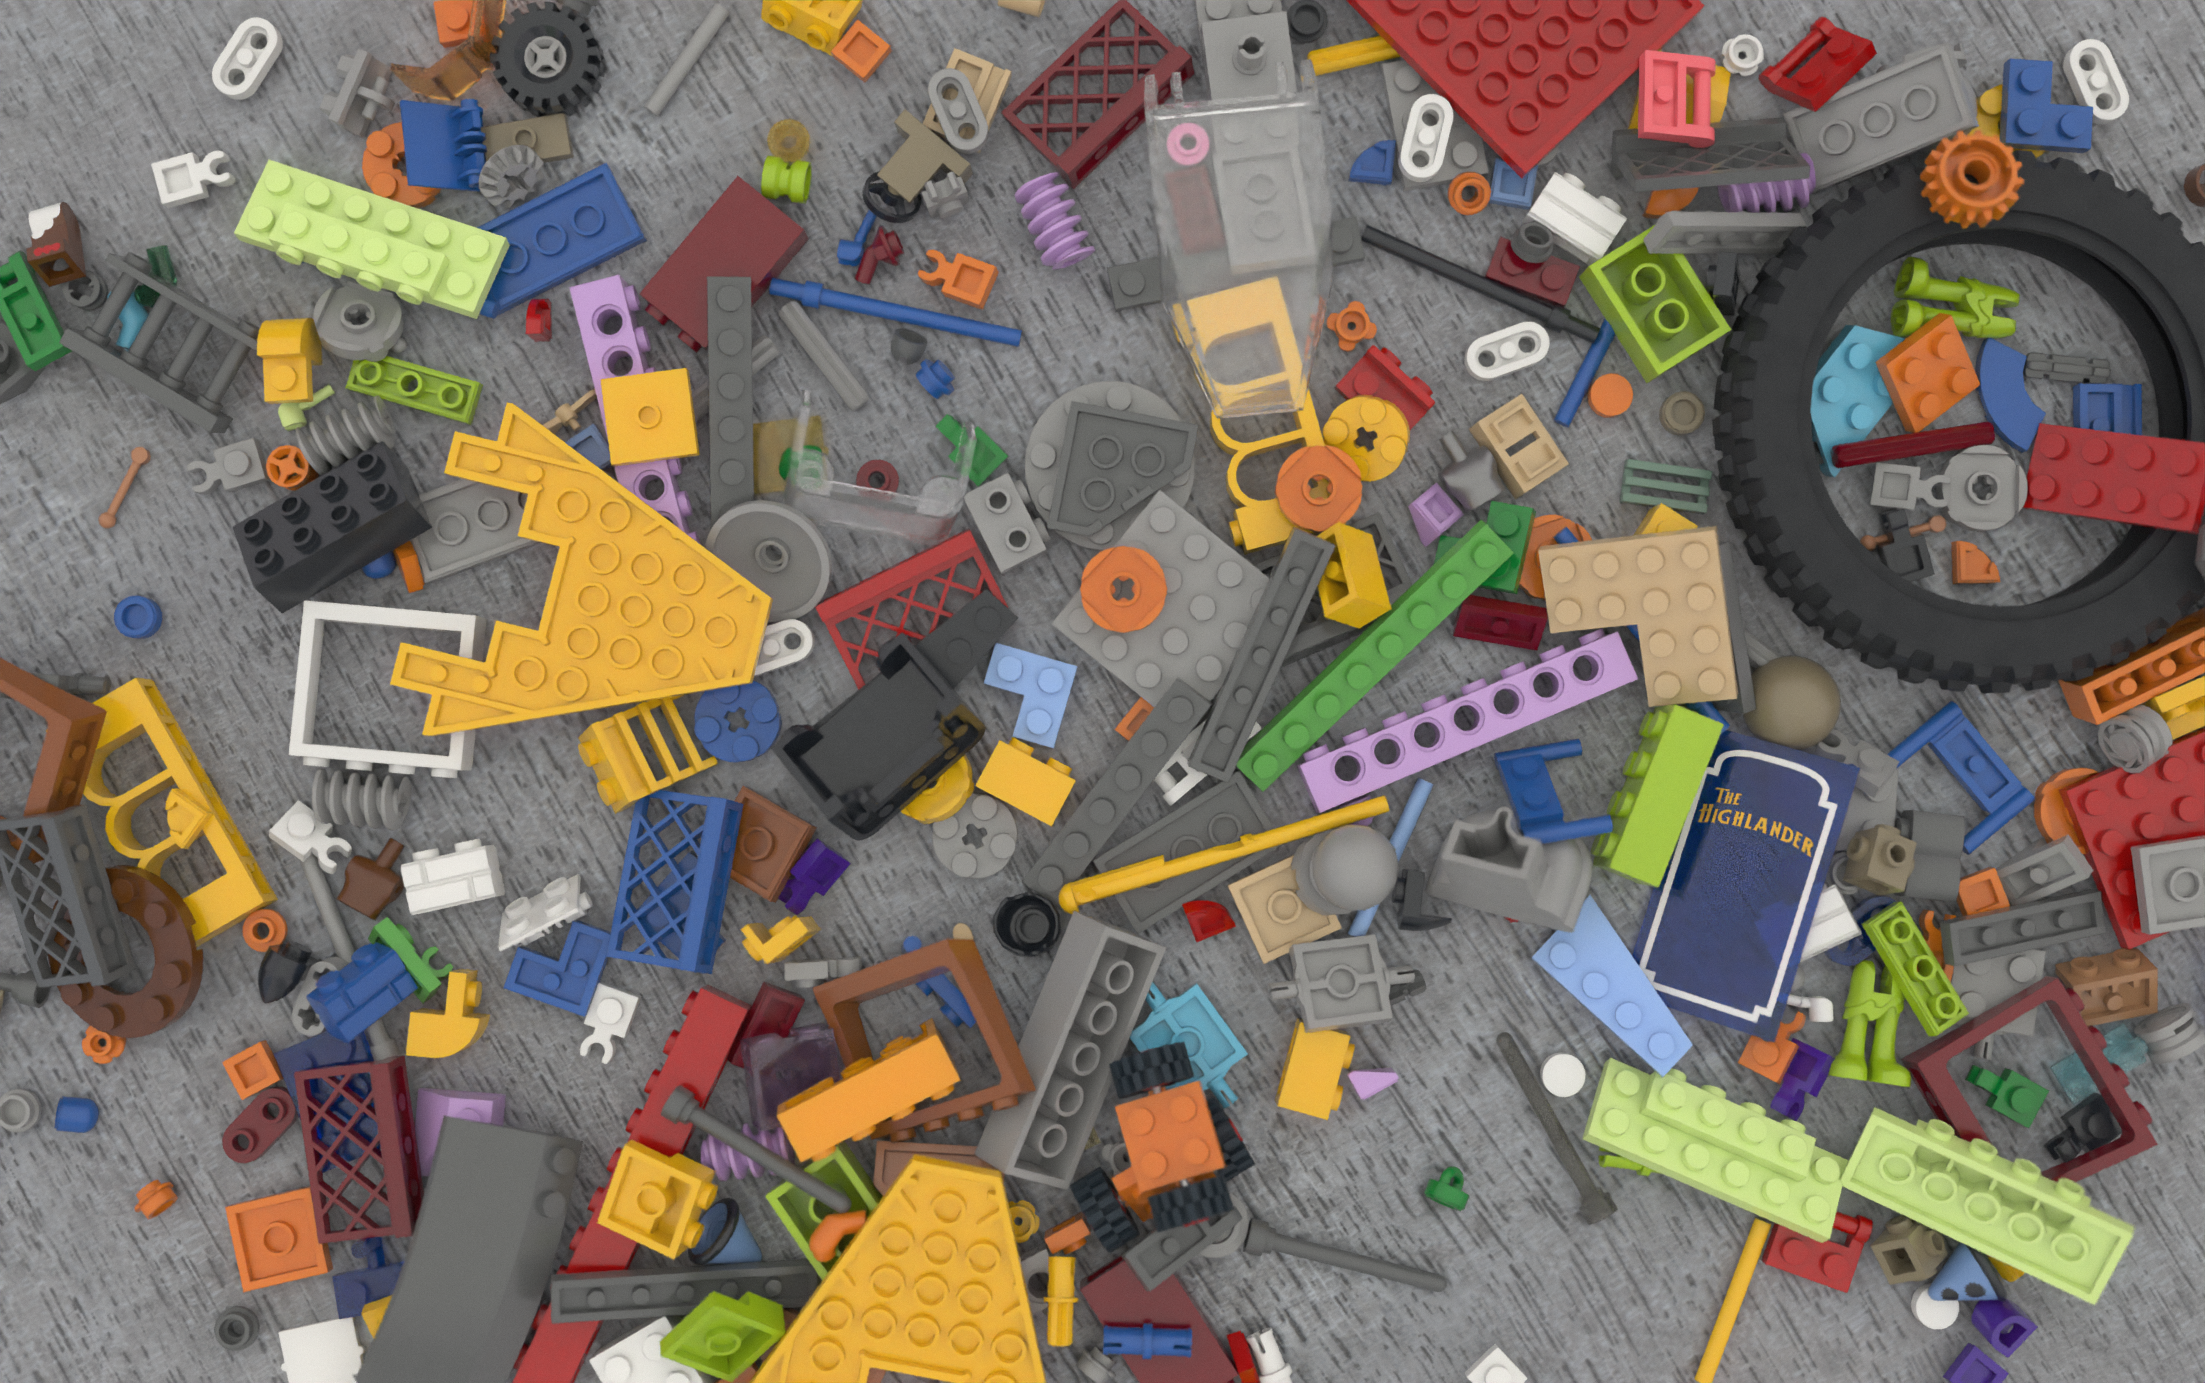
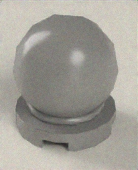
(1345, 869)

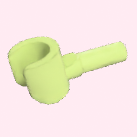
(292, 413)

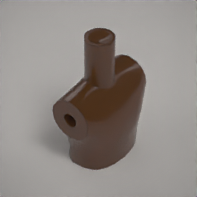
(372, 883)

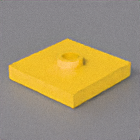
(649, 417)

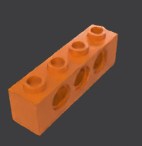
(2141, 676)

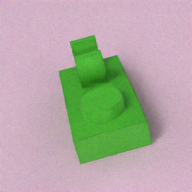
(401, 941)

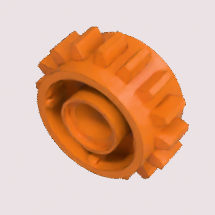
(1986, 161)

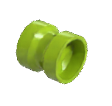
(786, 179)

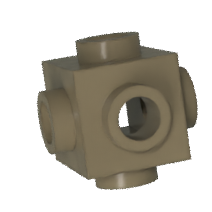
(1880, 860)
(1908, 1250)

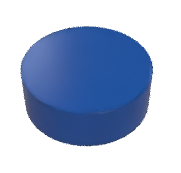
(138, 617)

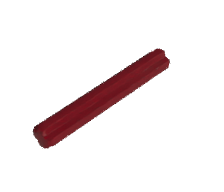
(1912, 444)

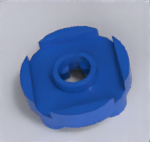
(747, 742)

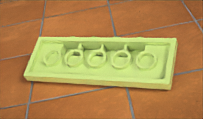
(372, 239)
(1717, 1146)
(1988, 1202)

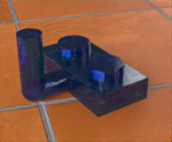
(365, 1285)

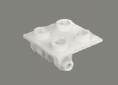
(529, 918)

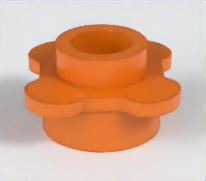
(1353, 314)

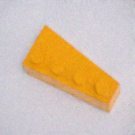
(869, 1093)

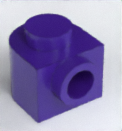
(1995, 1318)

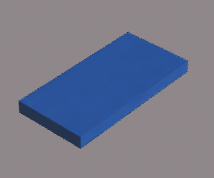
(562, 236)

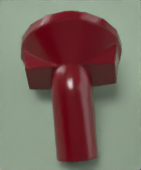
(884, 248)

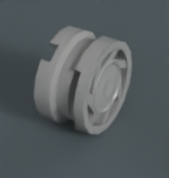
(2135, 737)
(2171, 1033)

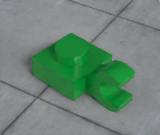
(987, 452)
(2010, 1094)

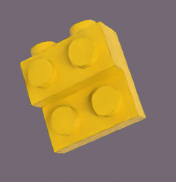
(658, 1199)

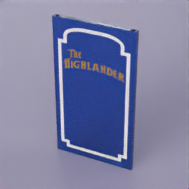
(1745, 883)

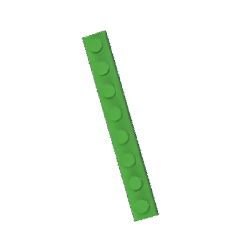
(1373, 655)

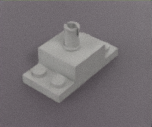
(1242, 45)

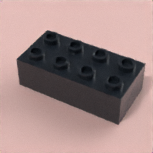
(331, 527)

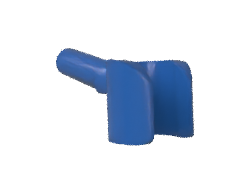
(851, 252)

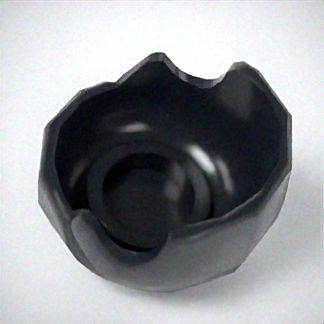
(1027, 924)

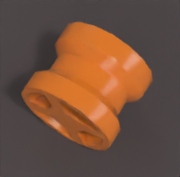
(283, 464)

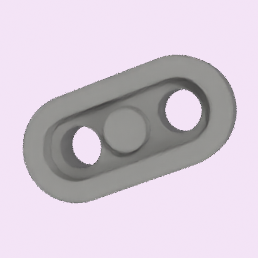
(958, 113)

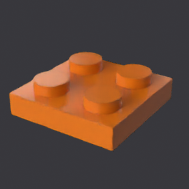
(1928, 373)
(277, 1239)

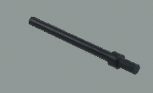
(1555, 318)

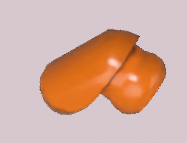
(831, 1230)

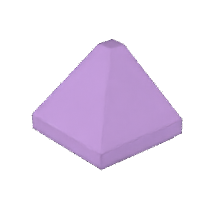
(1433, 514)
(1371, 1081)

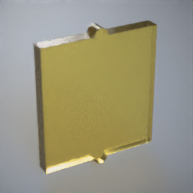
(769, 443)

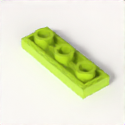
(435, 394)
(1902, 950)

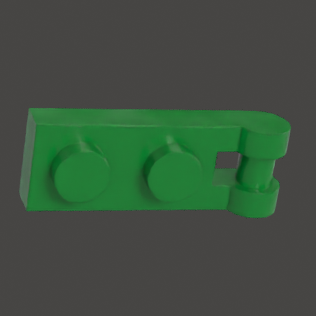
(29, 314)

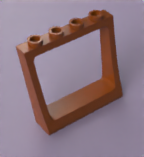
(67, 747)
(840, 1005)

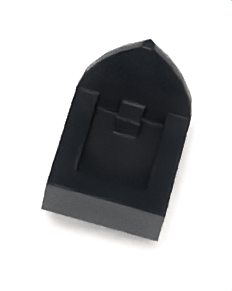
(1409, 894)
(283, 970)

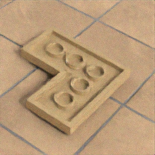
(1665, 586)

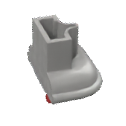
(1511, 875)

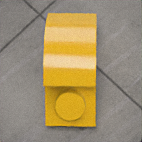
(288, 355)
(452, 1030)

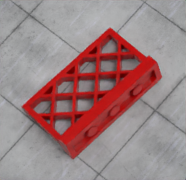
(895, 580)

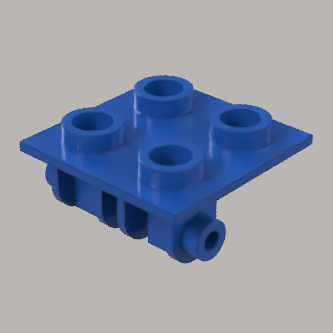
(443, 144)

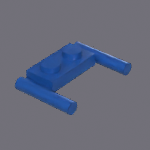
(1974, 767)
(1534, 796)
(955, 1005)

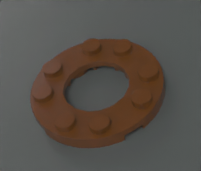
(176, 967)

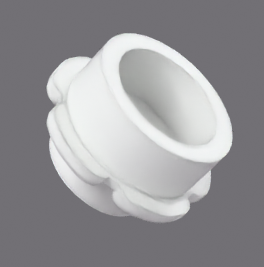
(1750, 46)

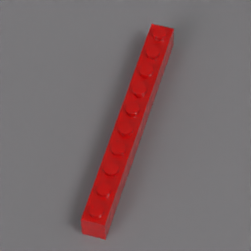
(696, 1063)

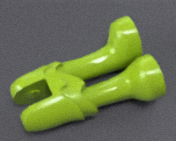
(1970, 297)
(1865, 1006)

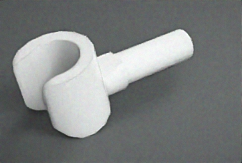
(1819, 1007)

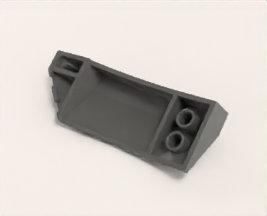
(476, 1256)

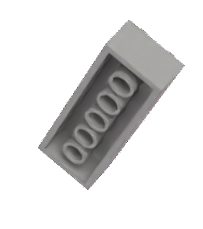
(1067, 1048)

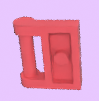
(1664, 98)

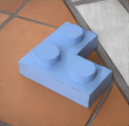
(1042, 683)

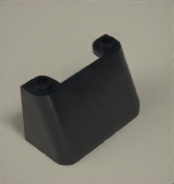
(882, 743)

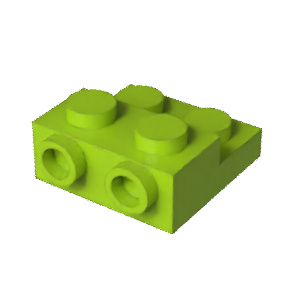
(725, 1334)

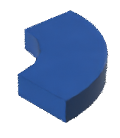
(2005, 396)

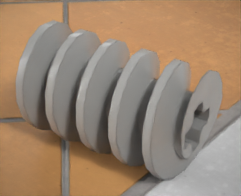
(348, 438)
(359, 802)

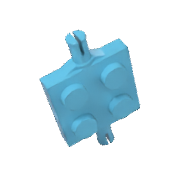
(1206, 1035)

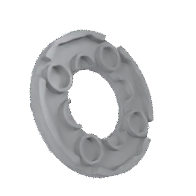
(1046, 446)

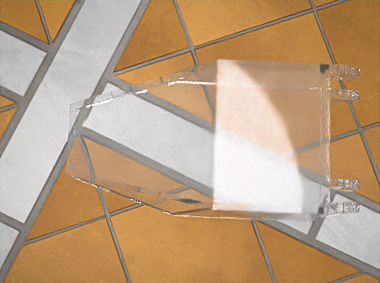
(1243, 238)

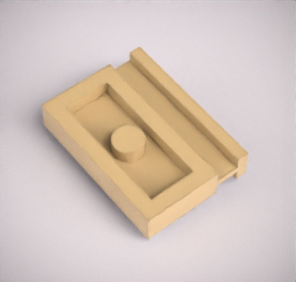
(987, 83)

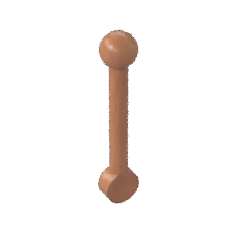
(140, 457)
(1934, 524)

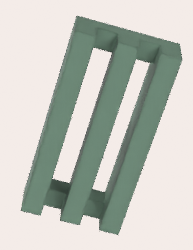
(1701, 491)

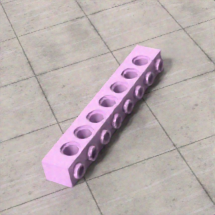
(593, 306)
(1609, 671)

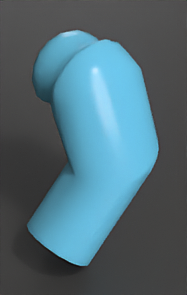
(132, 318)

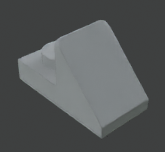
(2042, 870)

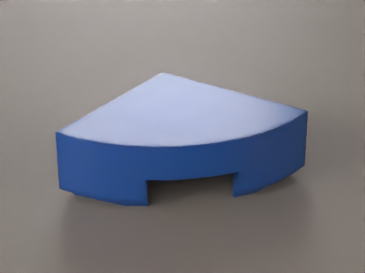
(1375, 164)

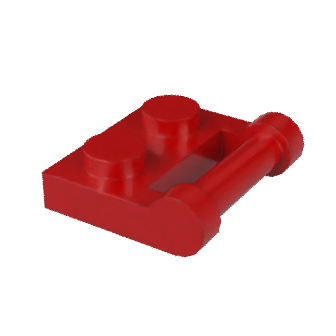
(1824, 72)
(1825, 1262)

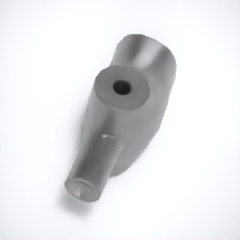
(1470, 475)

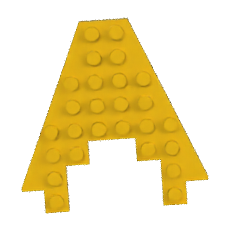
(627, 610)
(920, 1290)

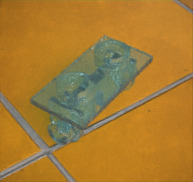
(2120, 1049)

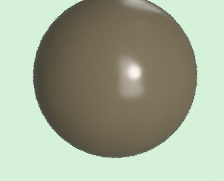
(1794, 702)

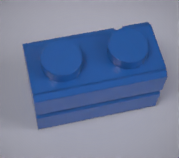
(361, 991)

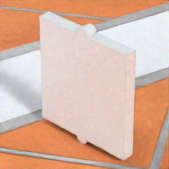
(322, 1352)

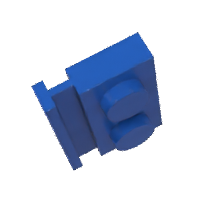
(2108, 407)

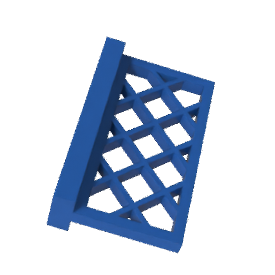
(706, 894)

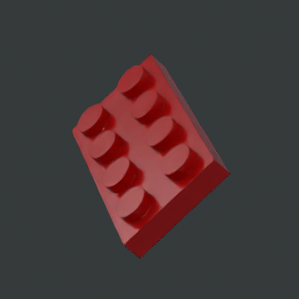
(2117, 478)

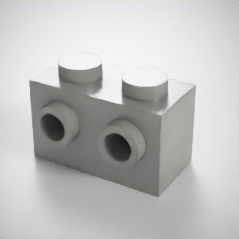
(1006, 524)

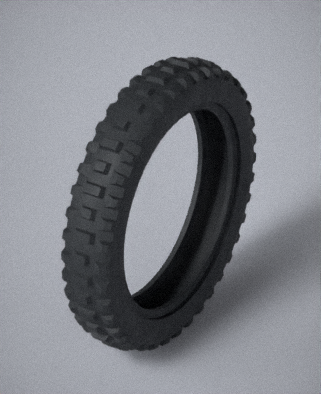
(1771, 465)

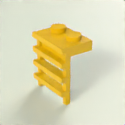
(620, 763)

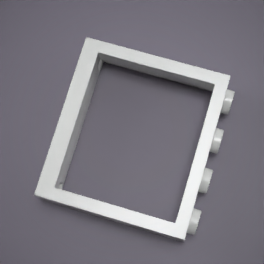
(307, 679)

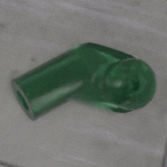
(163, 267)

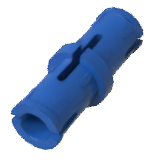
(1147, 1341)

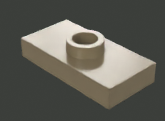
(545, 135)

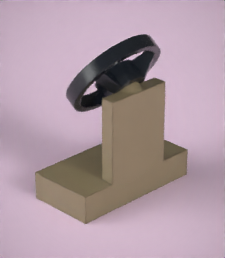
(911, 168)

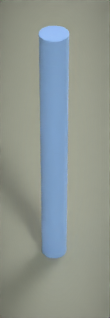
(1399, 841)

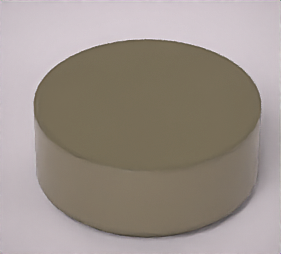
(1681, 413)

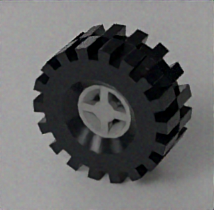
(535, 43)

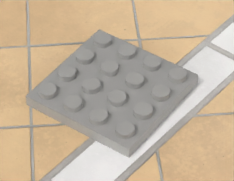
(1203, 615)

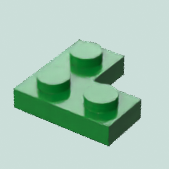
(1514, 527)

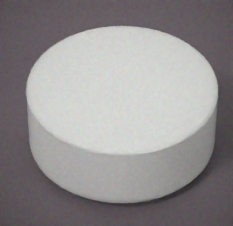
(1562, 1074)
(1931, 1312)

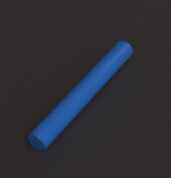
(1585, 375)

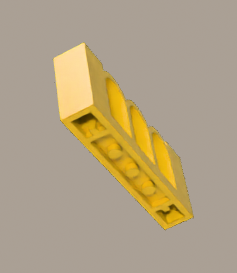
(1261, 523)
(141, 709)

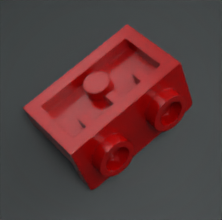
(1381, 377)

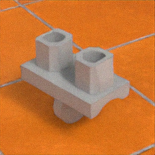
(360, 94)

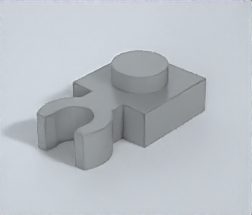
(945, 197)
(235, 467)
(1901, 486)
(1874, 764)
(812, 971)

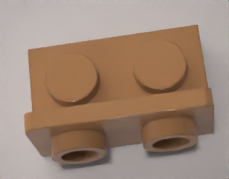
(2112, 985)

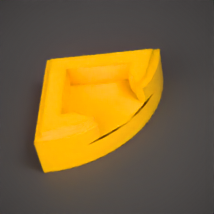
(185, 817)

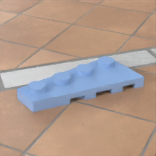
(1612, 986)

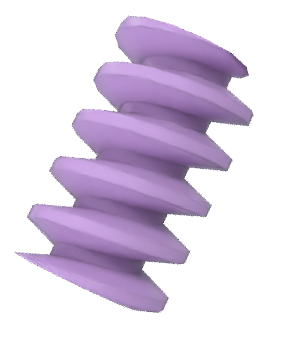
(1752, 195)
(1051, 222)
(724, 1158)

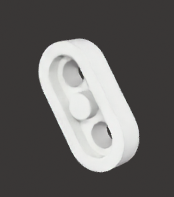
(243, 57)
(2099, 82)
(1425, 139)
(1505, 351)
(774, 651)

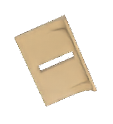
(1532, 463)

